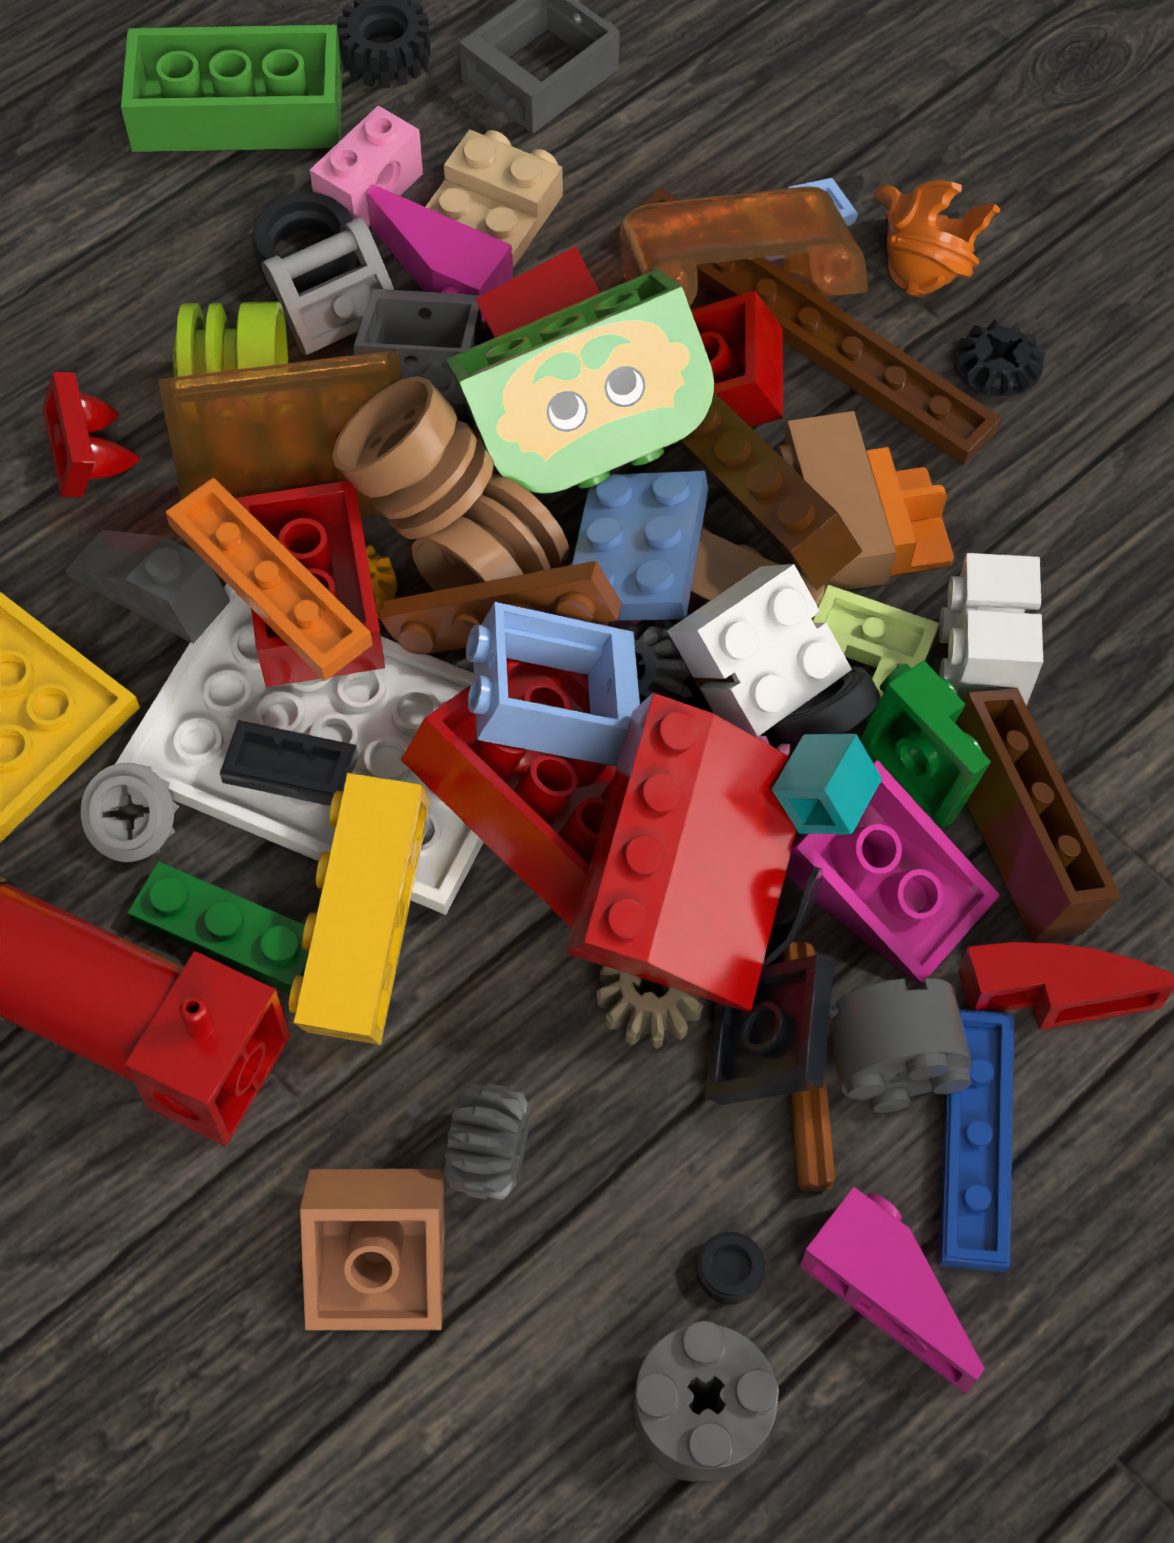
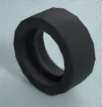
(298, 213)

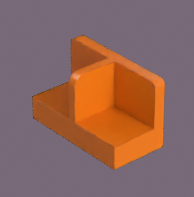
(912, 514)

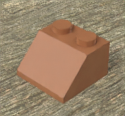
(373, 1249)

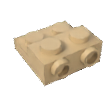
(499, 189)

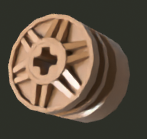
(413, 458)
(495, 539)

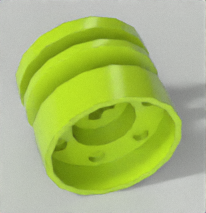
(255, 341)

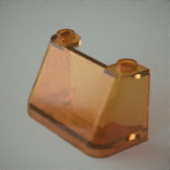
(786, 222)

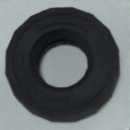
(831, 710)

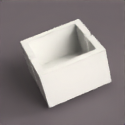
(986, 625)
(767, 644)

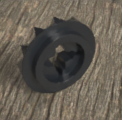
(999, 377)

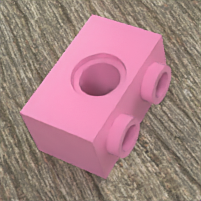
(375, 152)

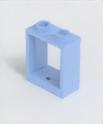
(563, 644)

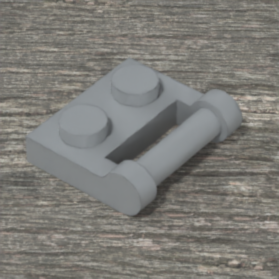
(337, 305)

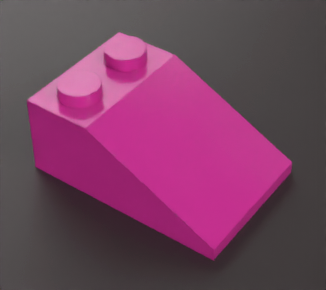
(896, 881)

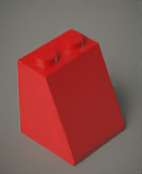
(537, 293)

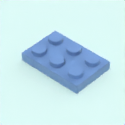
(645, 539)

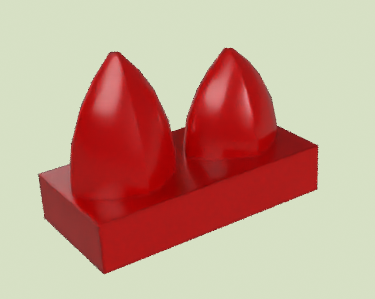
(75, 454)

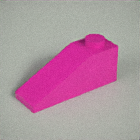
(437, 249)
(883, 1274)

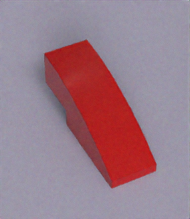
(1060, 982)

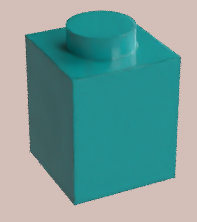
(827, 784)

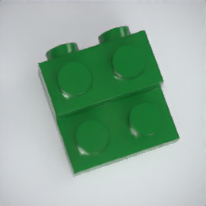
(921, 744)

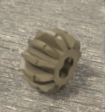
(645, 1012)

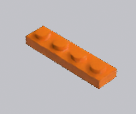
(269, 579)

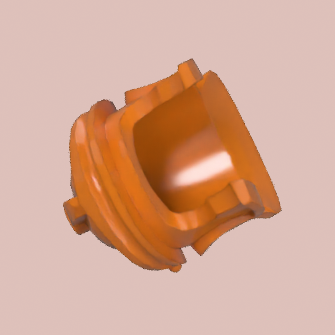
(928, 247)

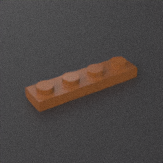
(445, 617)

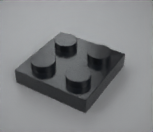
(778, 1042)

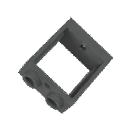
(515, 91)
(395, 323)

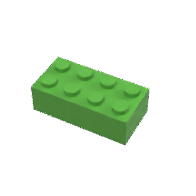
(232, 88)

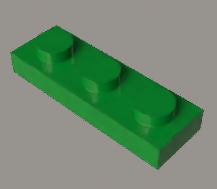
(221, 926)

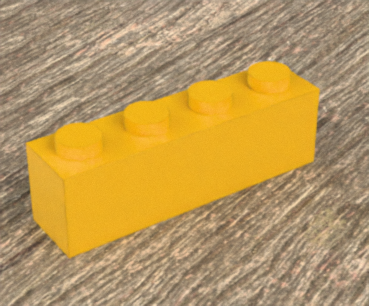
(361, 908)

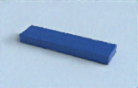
(979, 1150)

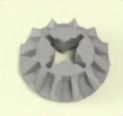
(114, 835)

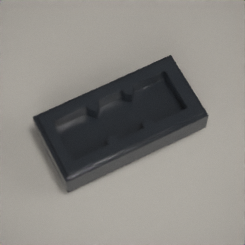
(287, 763)

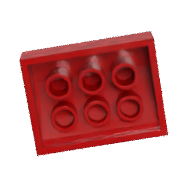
(522, 803)
(687, 856)

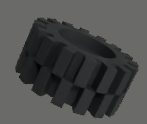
(388, 59)

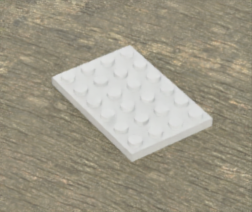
(377, 710)

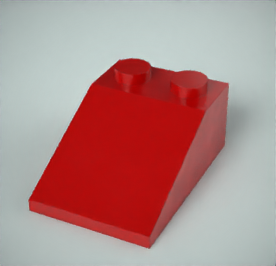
(744, 355)

